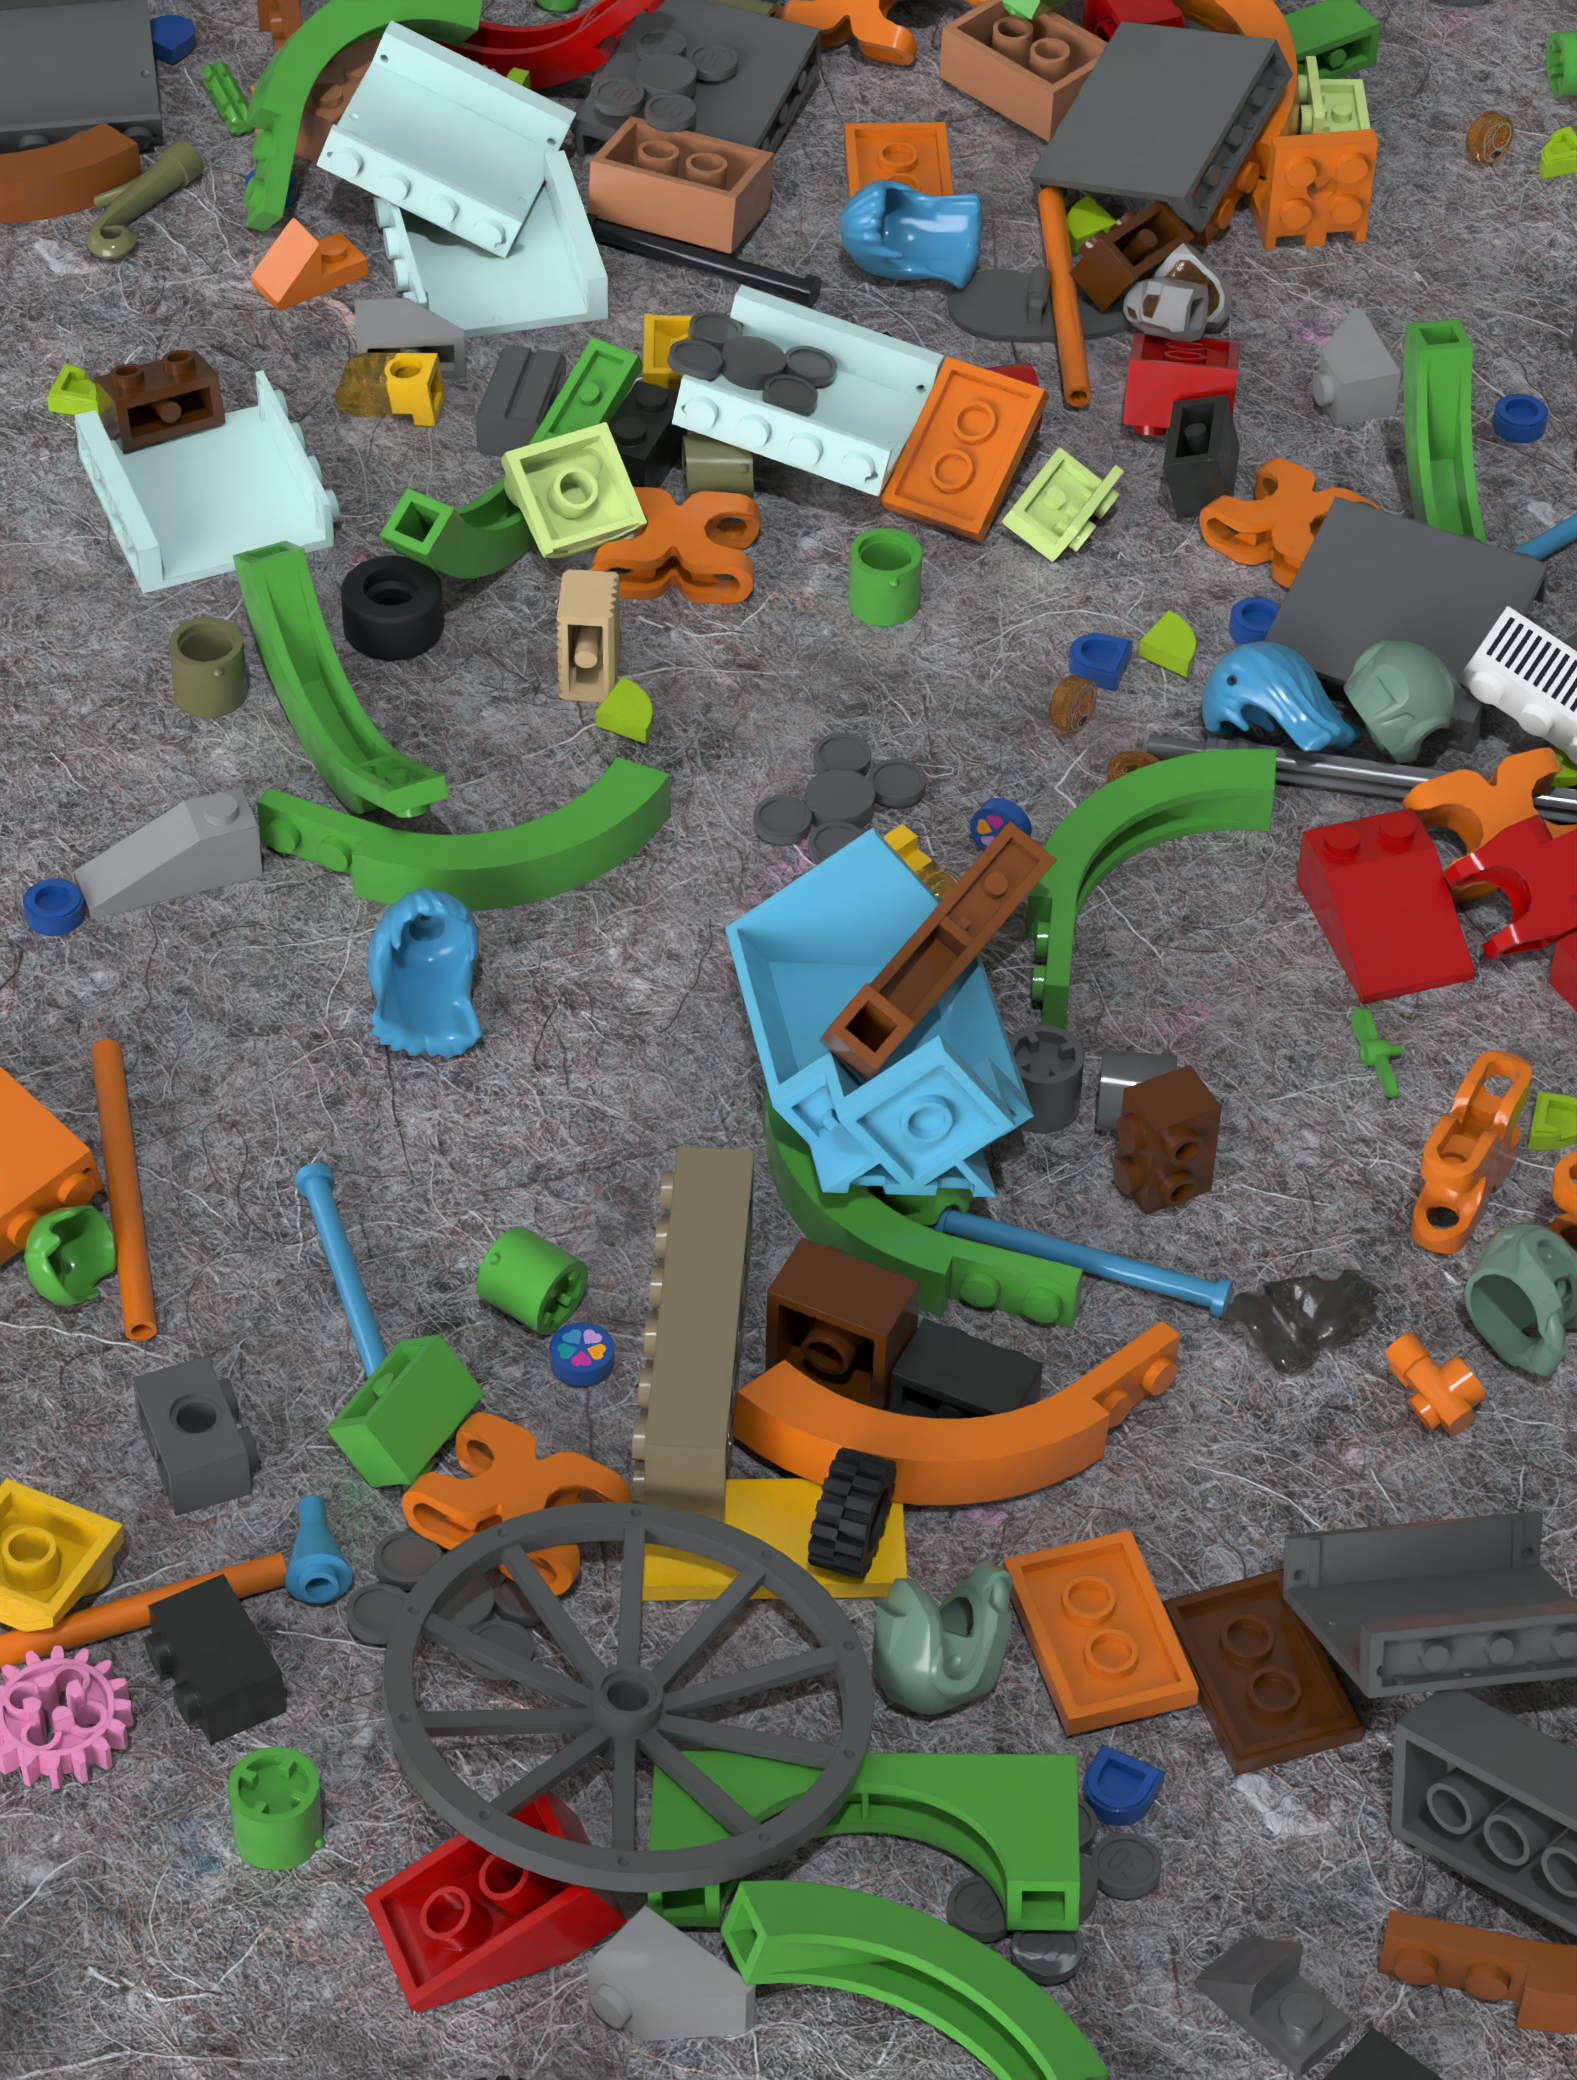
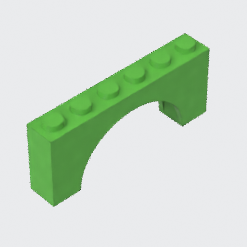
(995, 1811)

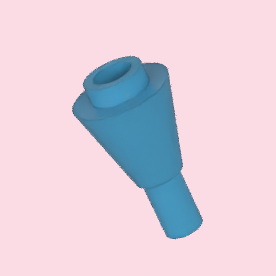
(316, 1565)

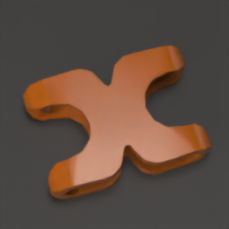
(864, 19)
(1275, 525)
(686, 548)
(1483, 808)
(1470, 1151)
(506, 1485)

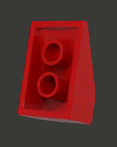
(1175, 371)
(1384, 905)
(479, 1921)

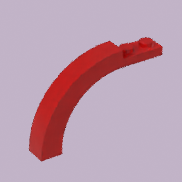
(555, 50)

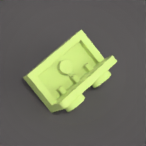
(1330, 103)
(1059, 504)

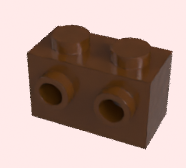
(1128, 253)
(159, 399)
(1167, 1140)

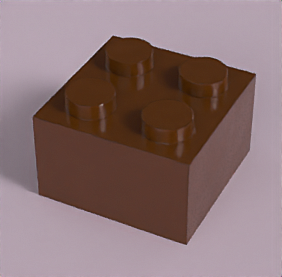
(840, 1321)

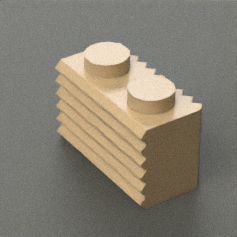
(588, 635)

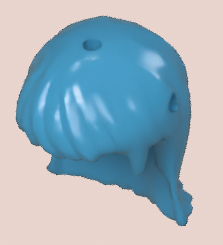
(913, 234)
(1275, 681)
(424, 975)

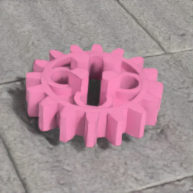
(91, 1699)

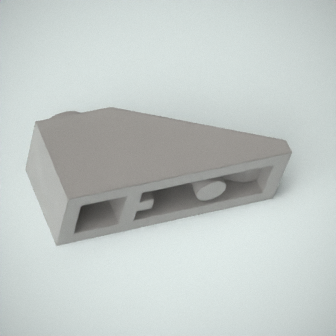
(178, 854)

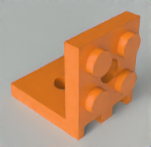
(1315, 187)

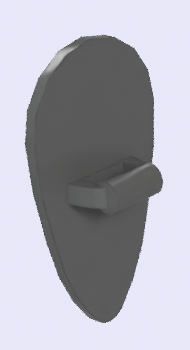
(1020, 308)

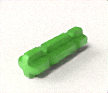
(227, 96)

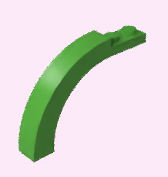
(293, 69)
(1439, 426)
(491, 528)
(317, 694)
(1124, 818)
(479, 868)
(940, 1262)
(910, 1961)

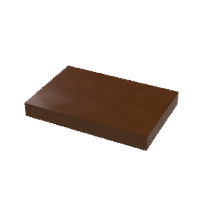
(1261, 1674)

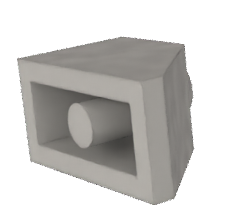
(409, 328)
(1356, 373)
(667, 1984)

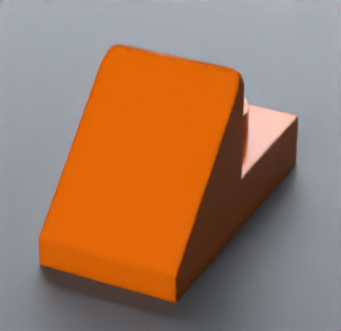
(305, 267)

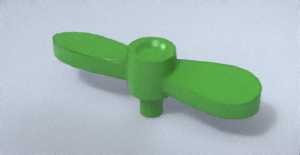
(1375, 1051)

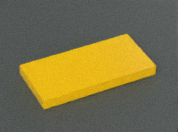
(782, 1517)

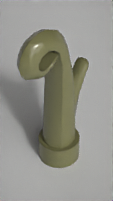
(174, 168)

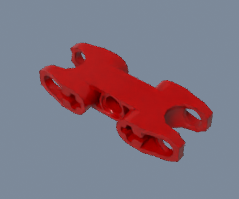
(1535, 876)

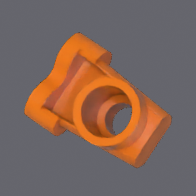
(1441, 1393)

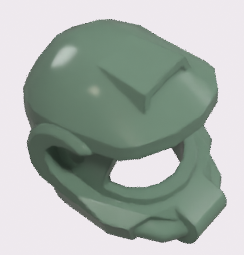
(1402, 696)
(1520, 1282)
(924, 1649)

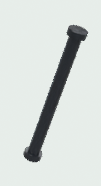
(804, 289)

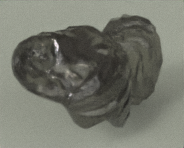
(1303, 1316)

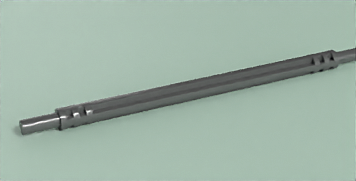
(1354, 774)

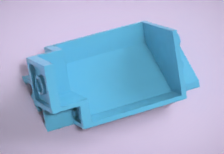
(944, 1087)

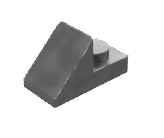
(1268, 1998)

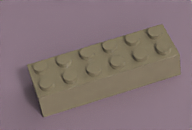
(695, 1332)

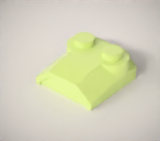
(573, 491)

